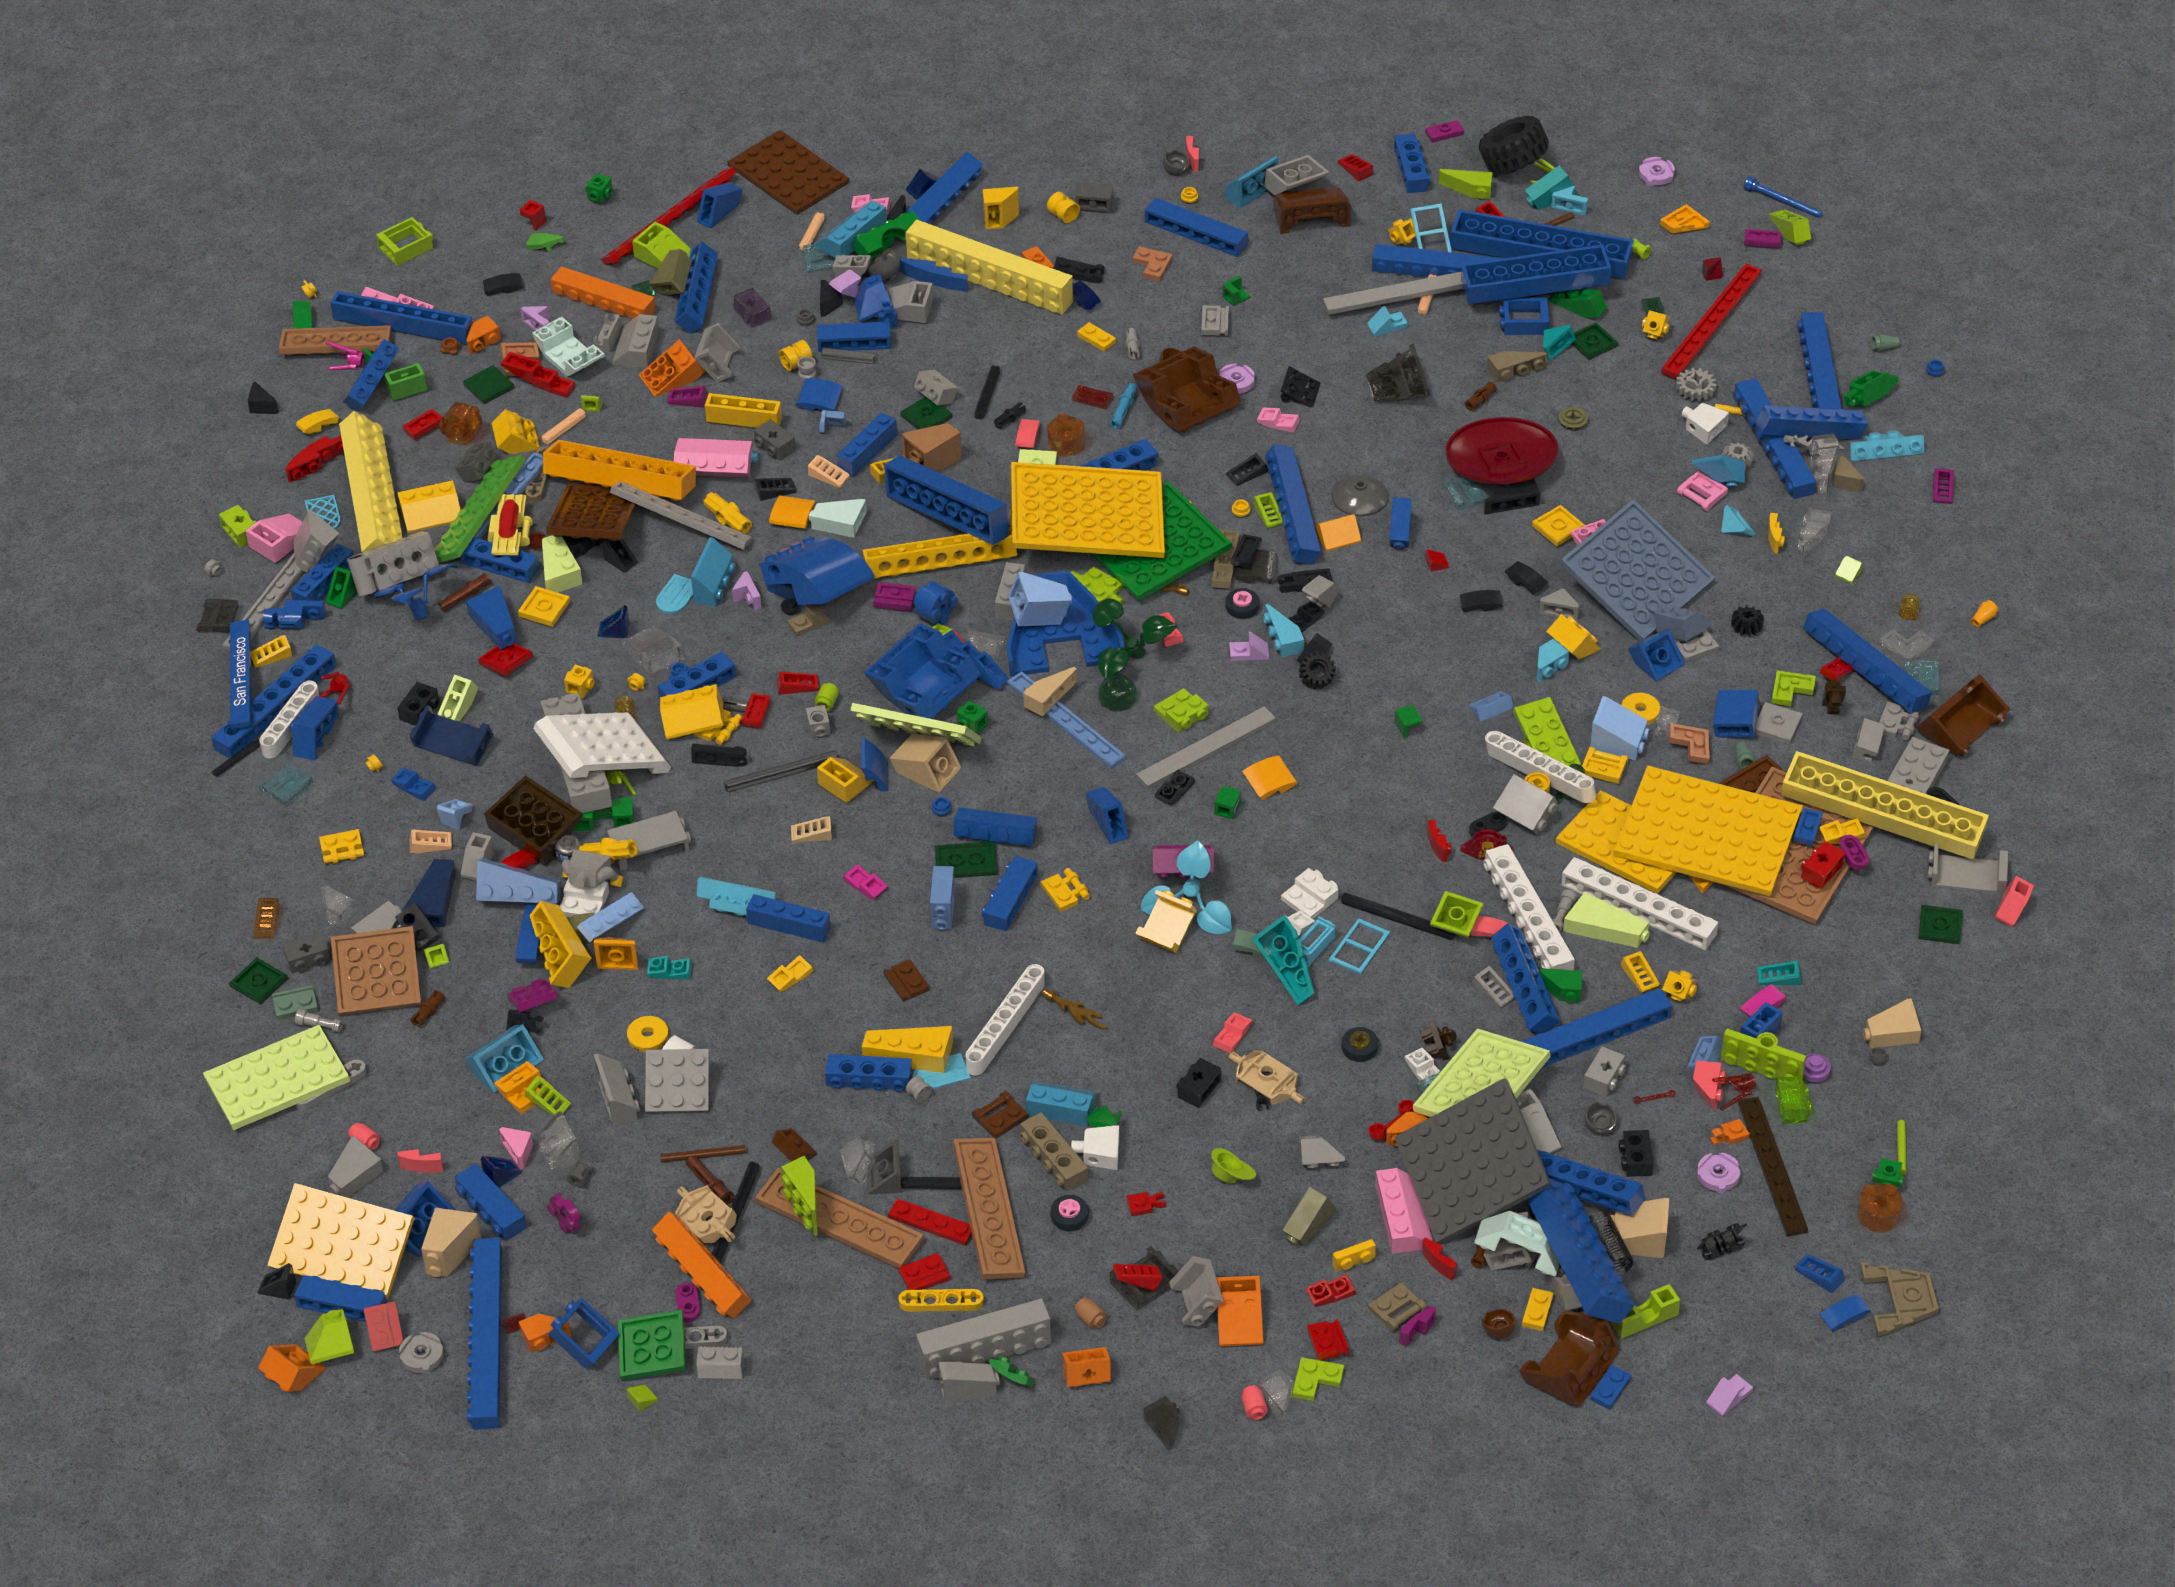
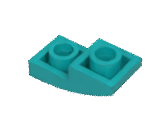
(665, 969)

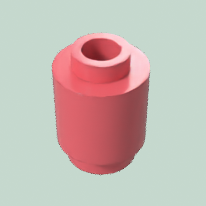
(365, 1135)
(1254, 1402)

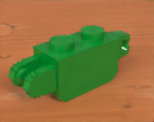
(1869, 388)

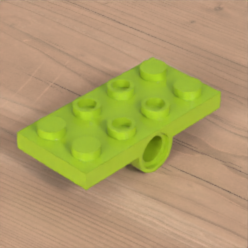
(1545, 731)
(1761, 1055)

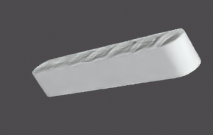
(1530, 760)
(1005, 1019)

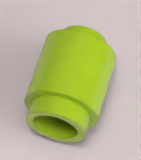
(827, 696)

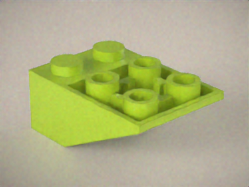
(655, 244)
(800, 1189)

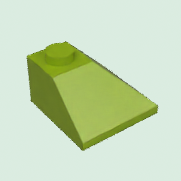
(1456, 914)
(329, 1337)

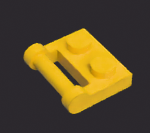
(1604, 765)

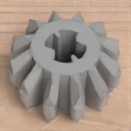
(1740, 452)

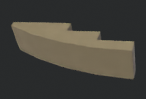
(1223, 568)

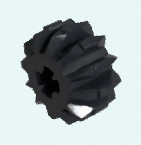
(1747, 621)

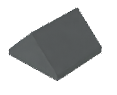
(885, 1173)

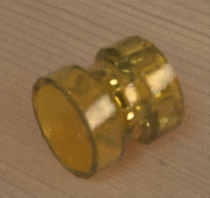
(1909, 607)
(624, 704)

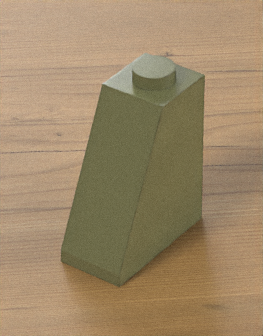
(672, 273)
(1308, 1217)

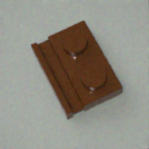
(906, 980)

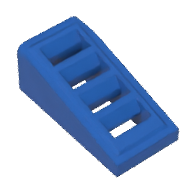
(1830, 1281)

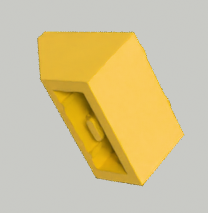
(1000, 206)
(514, 433)
(1573, 637)
(841, 778)

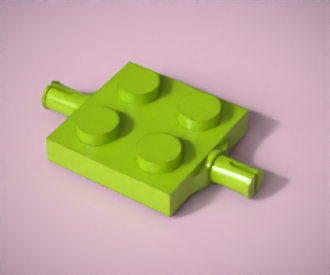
(1100, 584)

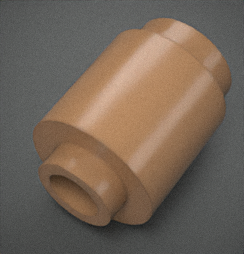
(1090, 1313)

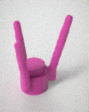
(353, 357)

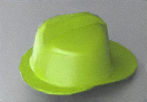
(1229, 1167)

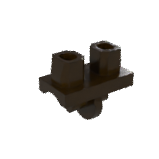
(1833, 696)
(1433, 1033)

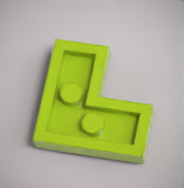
(1790, 682)
(1314, 1372)

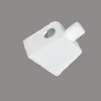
(1705, 421)
(1099, 1147)

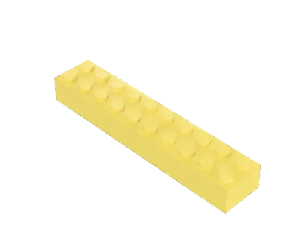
(991, 267)
(370, 481)
(1884, 805)

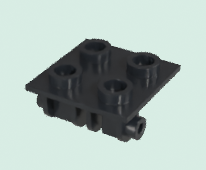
(1300, 387)
(1718, 1242)

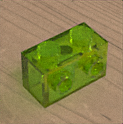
(1792, 1099)

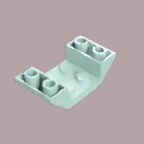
(563, 349)
(1520, 1231)

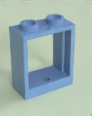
(942, 897)

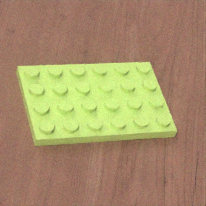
(915, 724)
(1479, 1064)
(276, 1077)

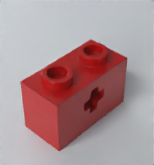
(1822, 865)

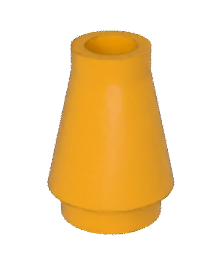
(1985, 612)

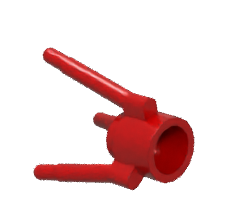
(338, 683)

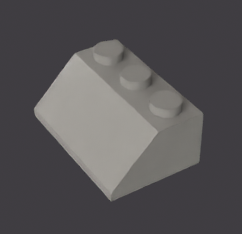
(1293, 174)
(637, 342)
(313, 541)
(615, 1090)

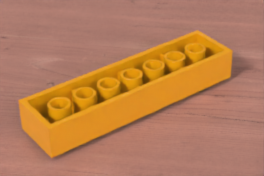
(610, 466)

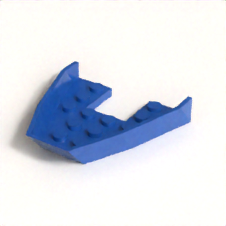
(1026, 643)

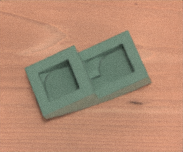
(1244, 942)

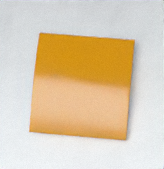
(791, 511)
(1269, 777)
(515, 1084)

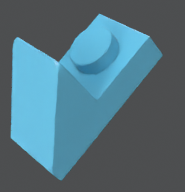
(1567, 201)
(1384, 322)

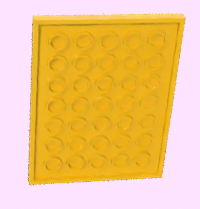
(1086, 510)
(1708, 830)

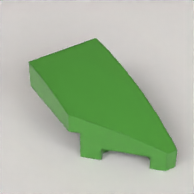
(543, 240)

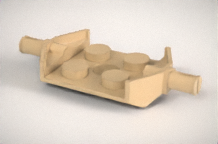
(1277, 1086)
(701, 1204)

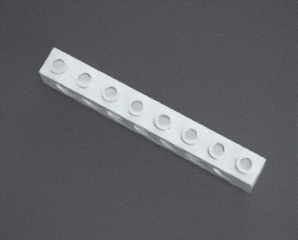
(1632, 898)
(1528, 909)

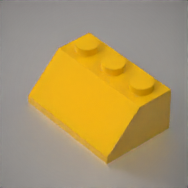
(429, 506)
(691, 711)

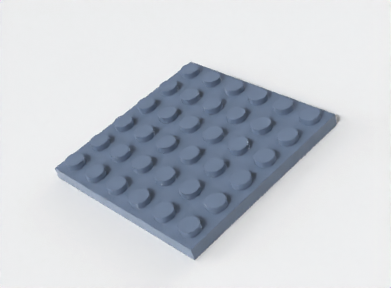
(1636, 569)

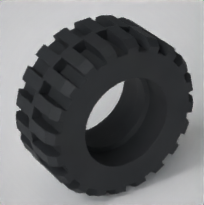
(1513, 144)

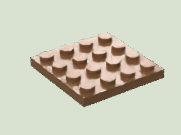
(375, 971)

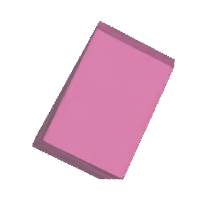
(517, 1144)

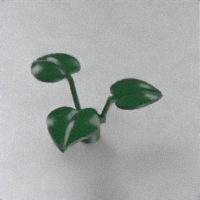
(1112, 660)

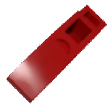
(312, 457)

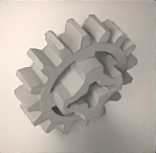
(1696, 384)

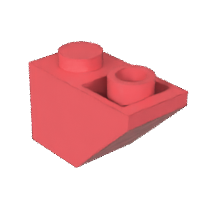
(2013, 901)
(1703, 1082)

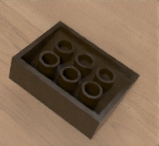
(532, 819)

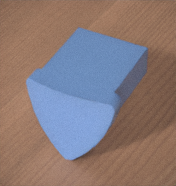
(831, 418)

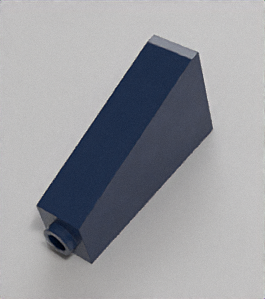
(434, 892)

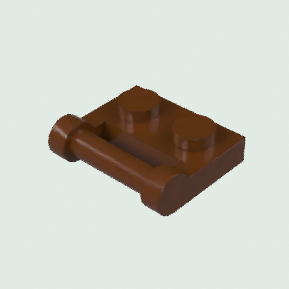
(1004, 1119)

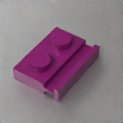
(894, 596)

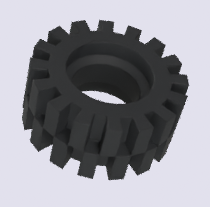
(1308, 677)

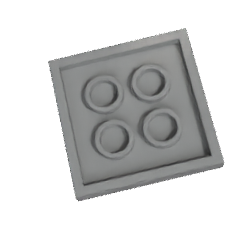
(677, 1081)

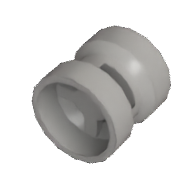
(806, 368)

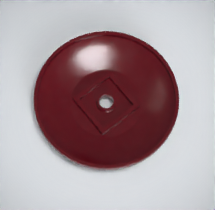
(1502, 450)

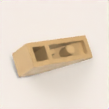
(1048, 691)

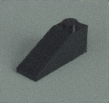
(1513, 497)

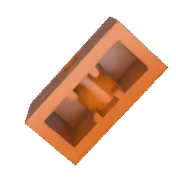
(1086, 1367)

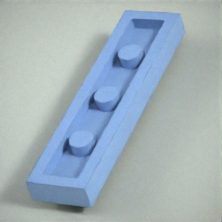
(610, 917)

